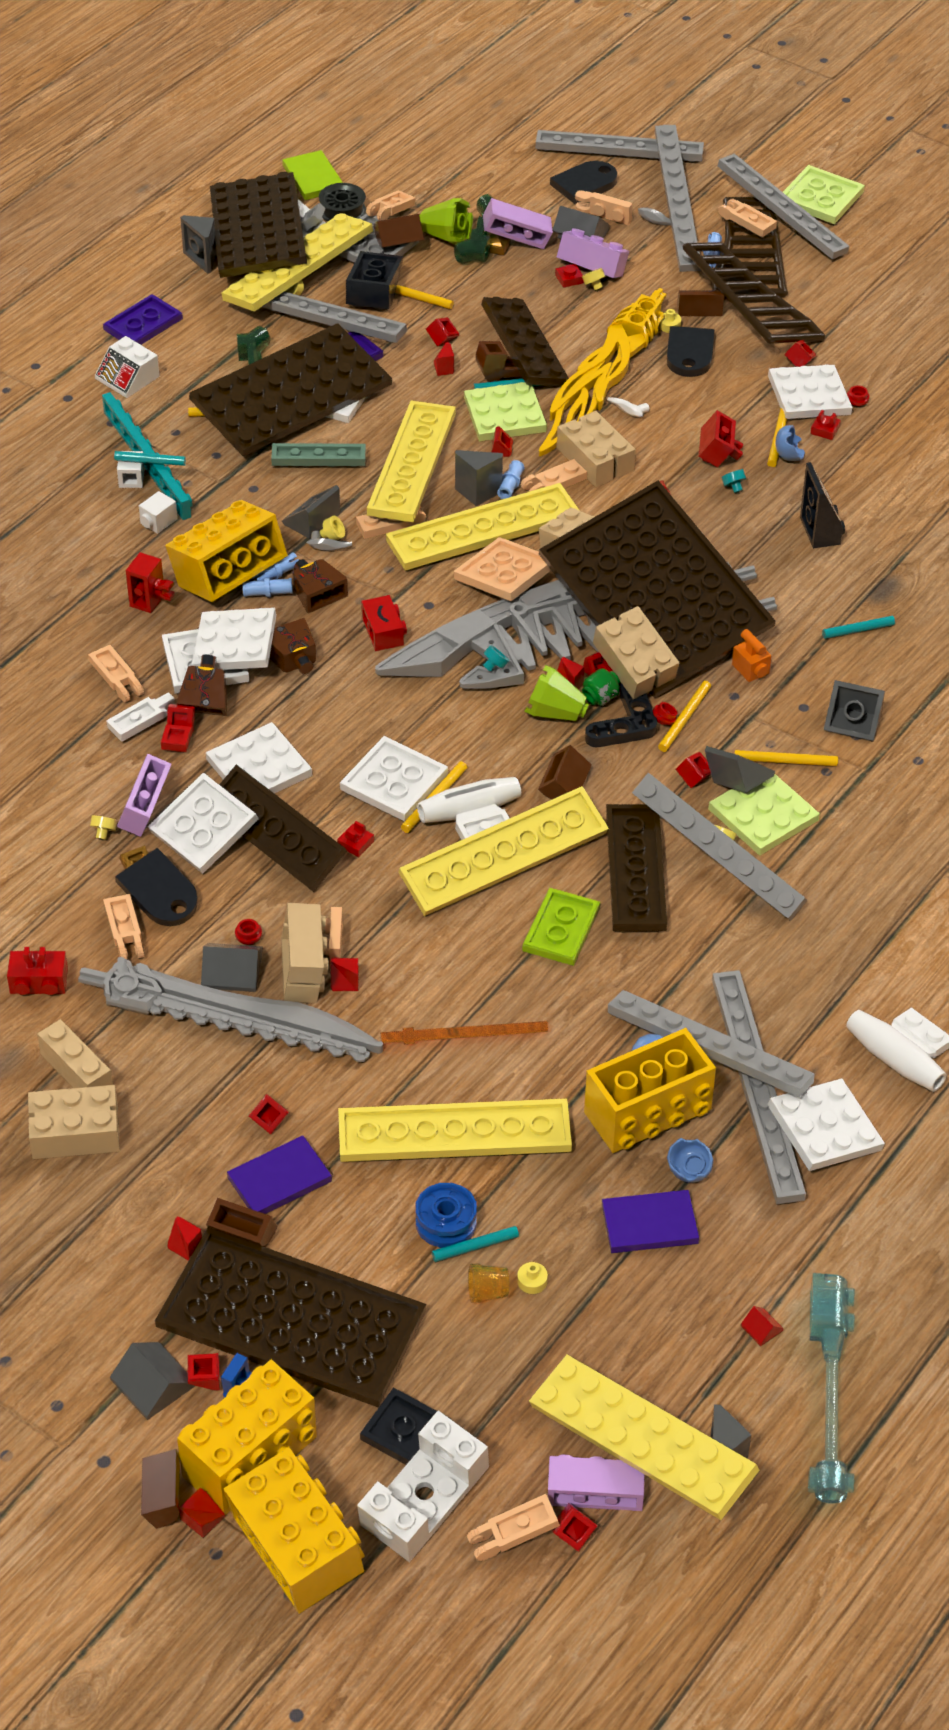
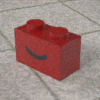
(383, 622)

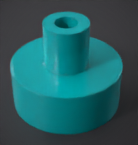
(733, 479)
(495, 657)

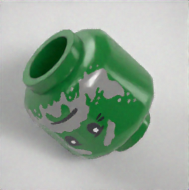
(601, 687)

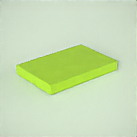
(311, 173)
(561, 926)

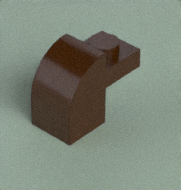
(495, 361)

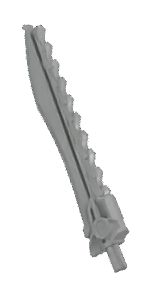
(151, 991)

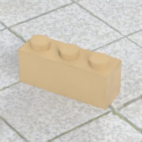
(72, 1057)

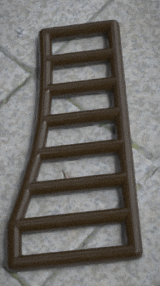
(774, 252)
(752, 282)

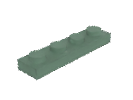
(318, 454)

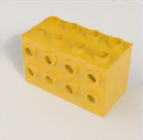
(226, 550)
(649, 1090)
(246, 1431)
(295, 1529)

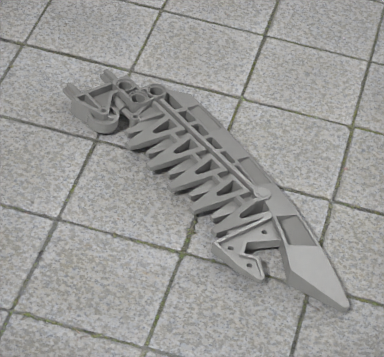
(527, 614)

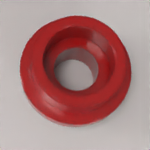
(858, 395)
(665, 713)
(248, 931)

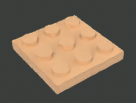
(503, 569)

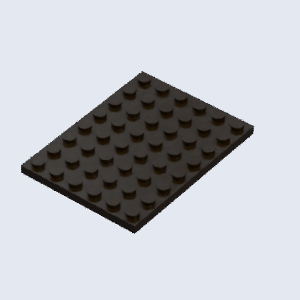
(658, 560)

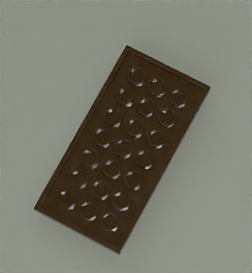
(257, 224)
(290, 389)
(292, 1312)

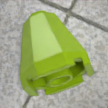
(448, 220)
(556, 697)

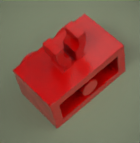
(718, 440)
(146, 583)
(37, 972)

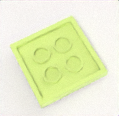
(823, 193)
(507, 406)
(764, 814)

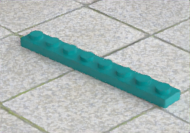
(159, 472)

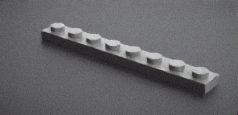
(611, 145)
(783, 206)
(332, 314)
(720, 846)
(714, 1043)

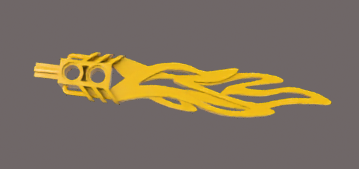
(627, 334)

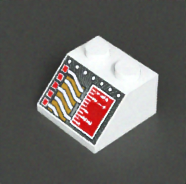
(128, 367)

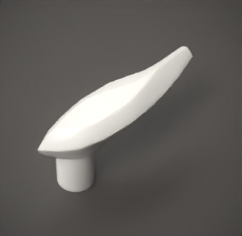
(629, 408)

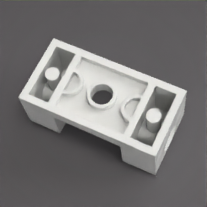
(448, 1464)

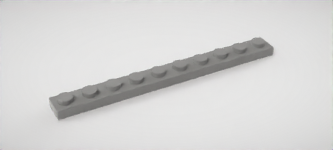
(676, 194)
(773, 1141)

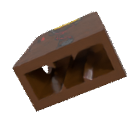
(318, 584)
(293, 647)
(204, 688)

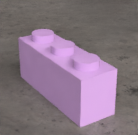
(517, 223)
(593, 252)
(144, 795)
(594, 1483)

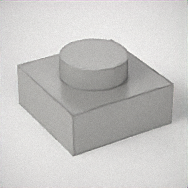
(313, 217)

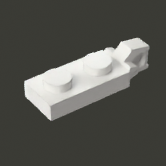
(139, 716)

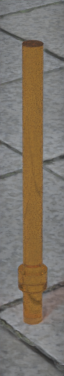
(409, 1035)

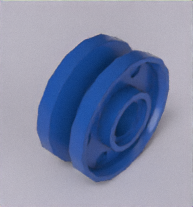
(446, 1214)

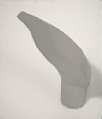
(654, 216)
(326, 544)

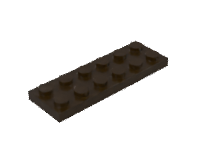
(524, 341)
(284, 832)
(635, 868)

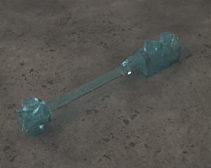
(830, 1325)

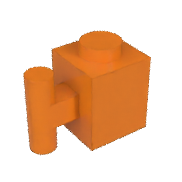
(751, 657)

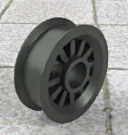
(342, 199)

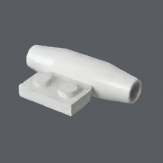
(471, 805)
(904, 1045)

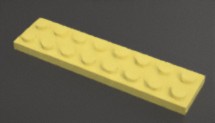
(320, 247)
(411, 461)
(478, 526)
(503, 850)
(454, 1130)
(644, 1437)

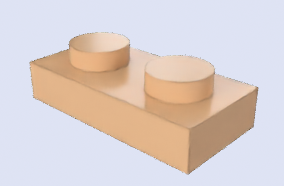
(334, 928)

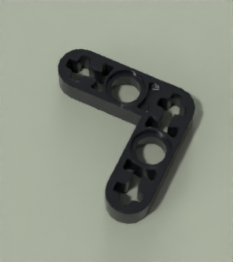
(632, 723)

